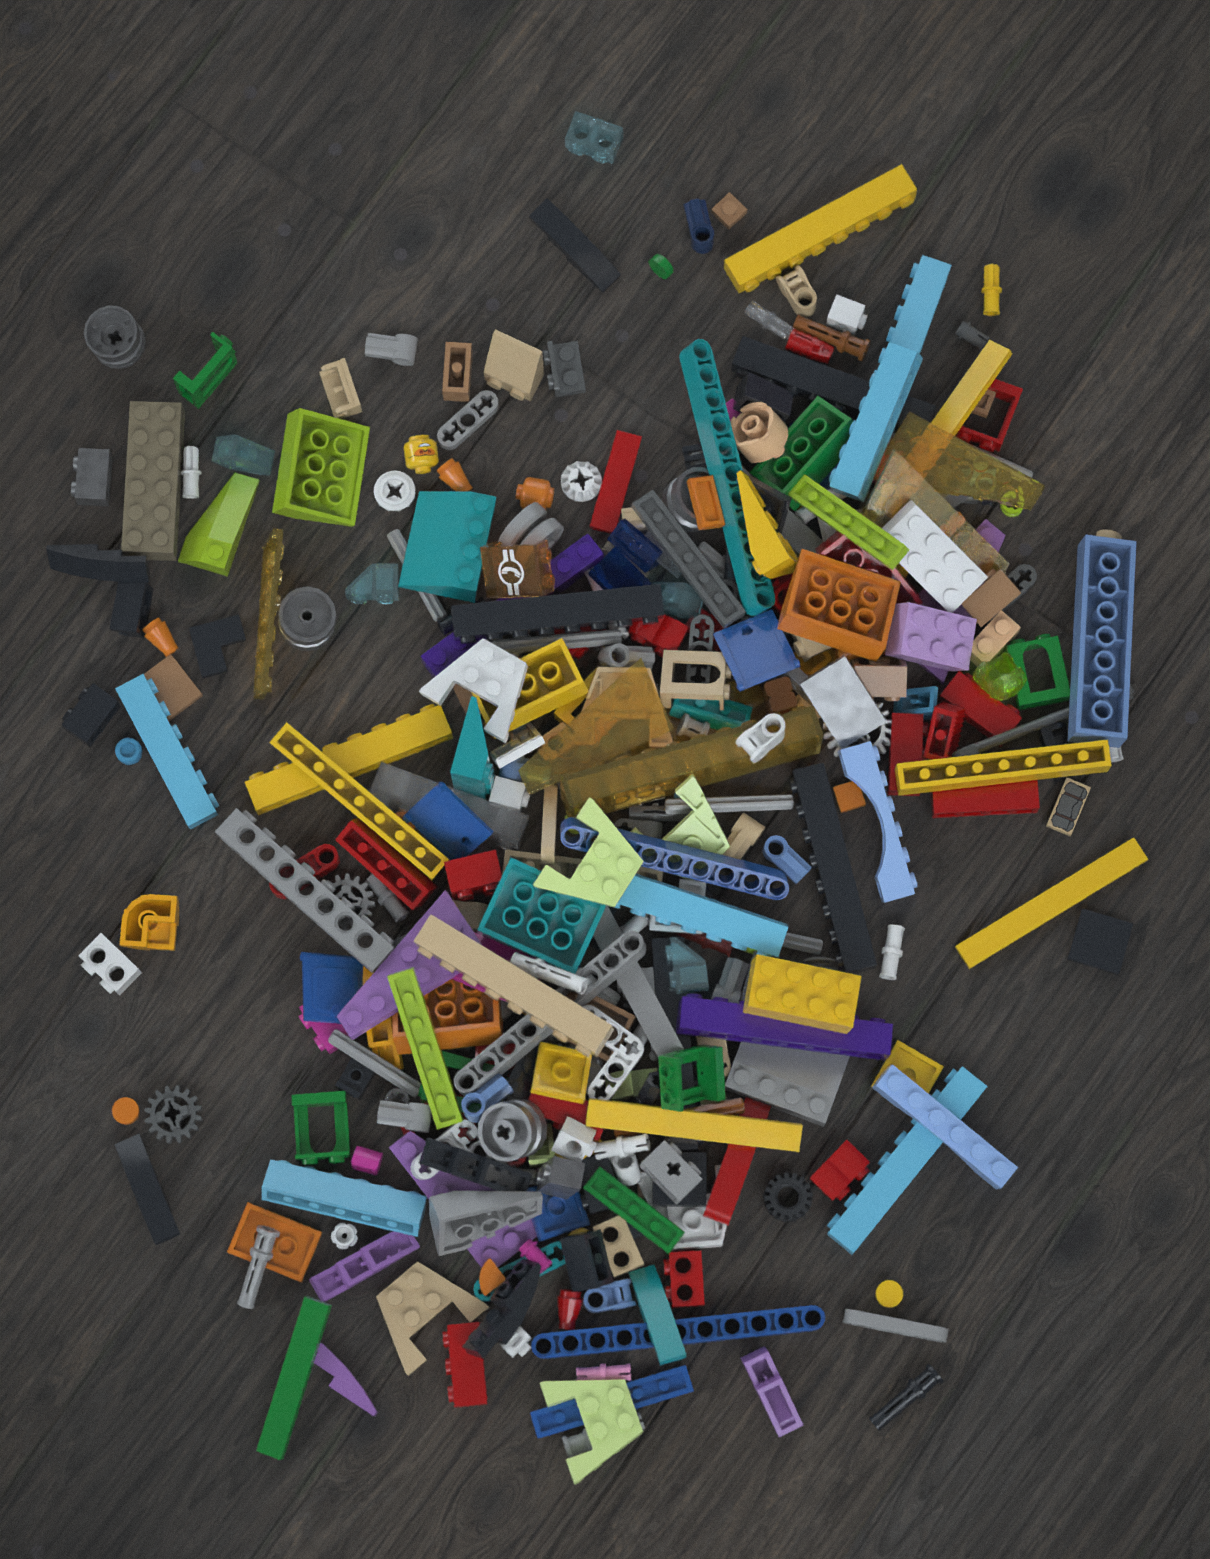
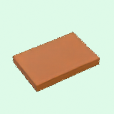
(291, 1250)

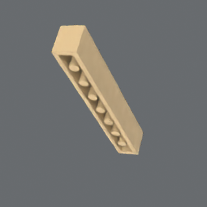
(514, 986)

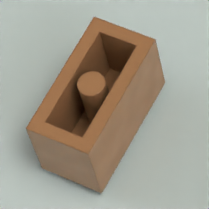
(457, 371)
(991, 597)

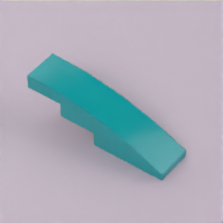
(657, 1314)

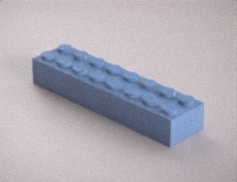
(1102, 640)

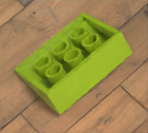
(320, 468)

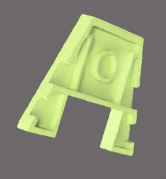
(698, 829)
(604, 869)
(607, 1416)

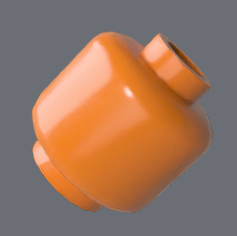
(535, 491)

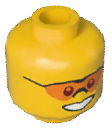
(421, 454)

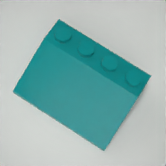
(446, 543)
(471, 765)
(539, 920)

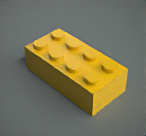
(548, 684)
(802, 994)

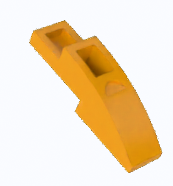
(381, 1036)

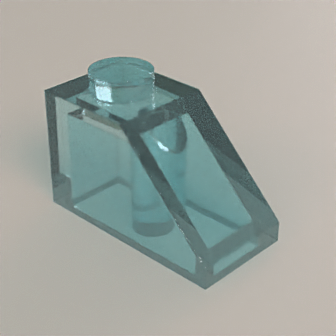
(242, 455)

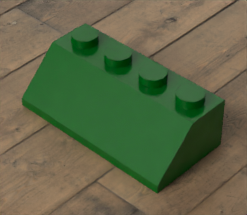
(809, 450)

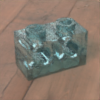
(597, 131)

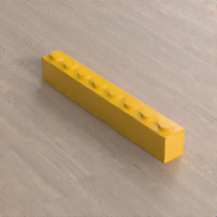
(820, 229)
(355, 757)
(1002, 767)
(359, 800)

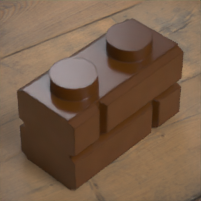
(779, 695)

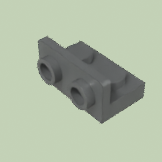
(565, 368)

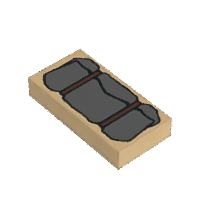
(1068, 806)

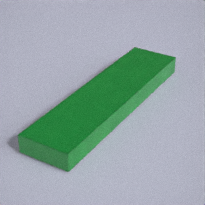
(634, 1210)

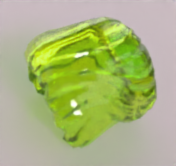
(1000, 678)

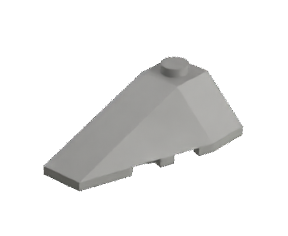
(469, 1215)

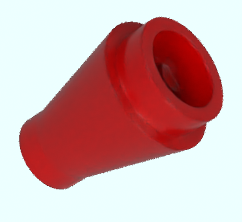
(568, 1308)

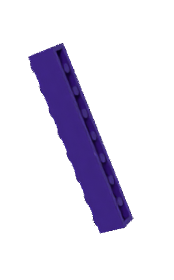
(566, 568)
(727, 1022)

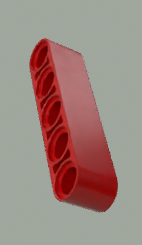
(733, 1170)

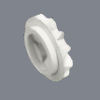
(395, 480)
(573, 489)

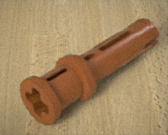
(845, 338)

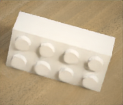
(934, 558)

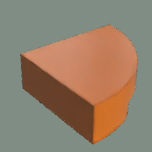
(490, 1277)

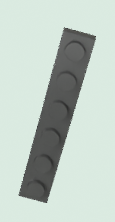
(688, 559)

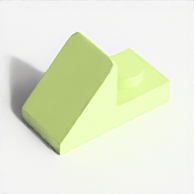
(631, 1085)

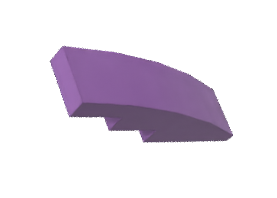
(363, 1264)
(344, 1380)

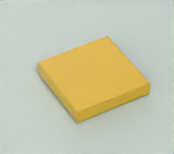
(914, 1065)
(561, 1073)

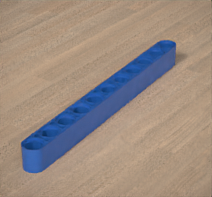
(690, 1325)

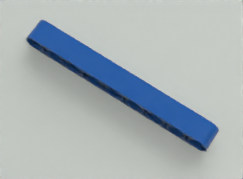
(685, 866)

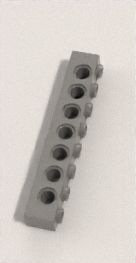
(231, 833)

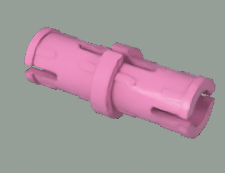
(604, 1372)

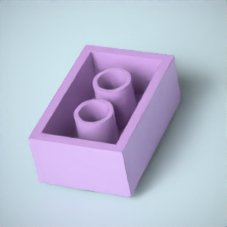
(931, 637)

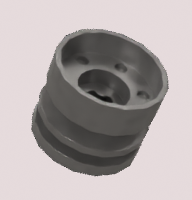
(108, 325)

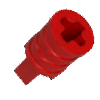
(809, 346)

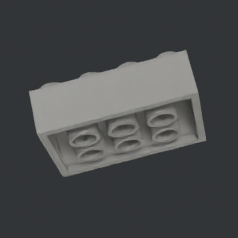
(788, 1079)

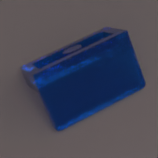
(635, 545)
(617, 572)

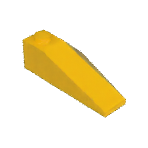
(770, 550)

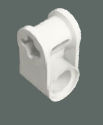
(758, 740)
(626, 1168)

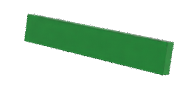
(293, 1378)

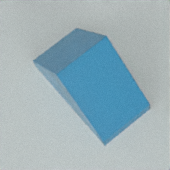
(918, 702)

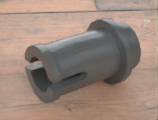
(972, 335)

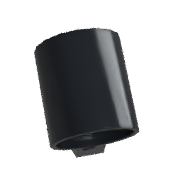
(649, 1092)

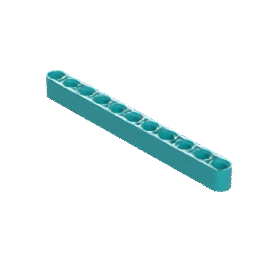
(698, 363)

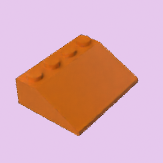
(839, 605)
(459, 1018)

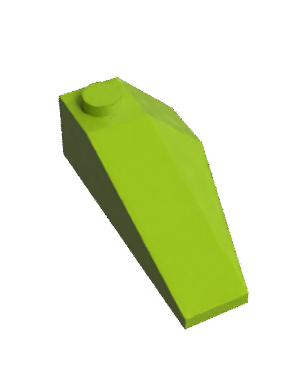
(218, 531)

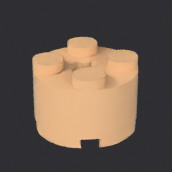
(759, 432)

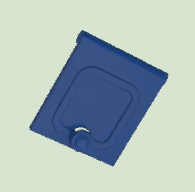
(756, 650)
(445, 822)
(328, 985)

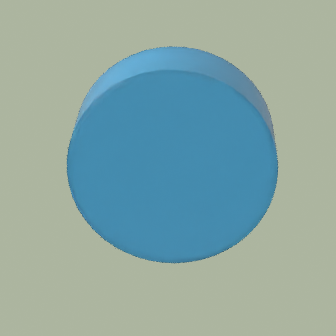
(128, 751)

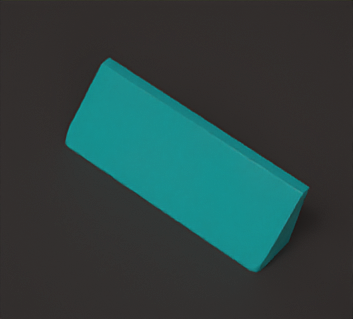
(709, 711)

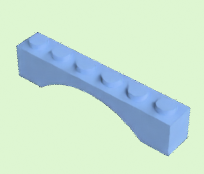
(892, 875)
(945, 1126)

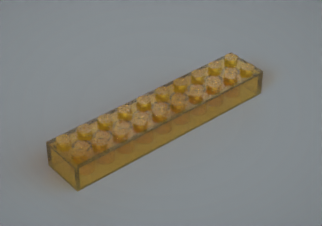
(709, 758)

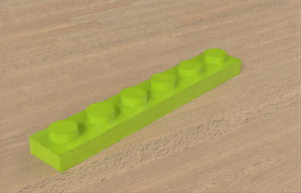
(848, 522)
(425, 1048)

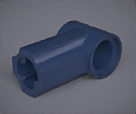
(699, 224)

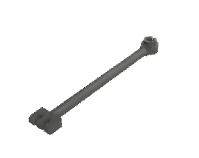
(1018, 732)

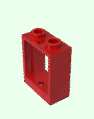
(1007, 393)

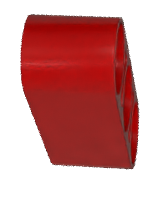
(313, 860)

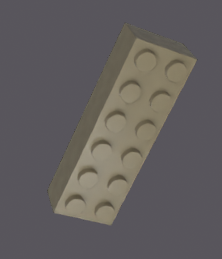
(153, 480)

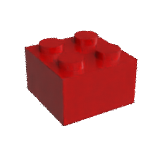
(473, 876)

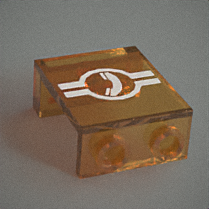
(517, 570)

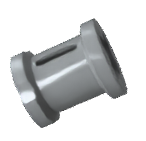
(691, 727)

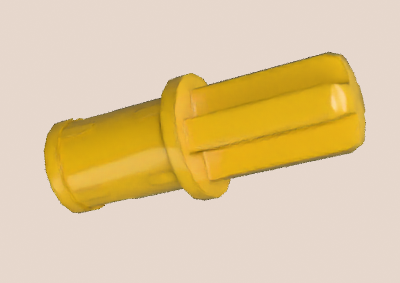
(991, 290)

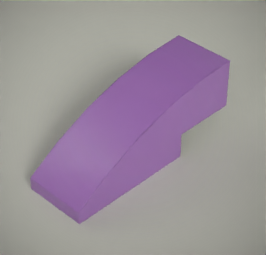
(771, 1391)

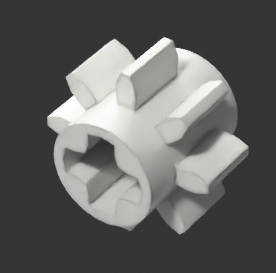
(518, 1343)

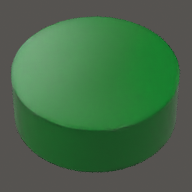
(661, 266)

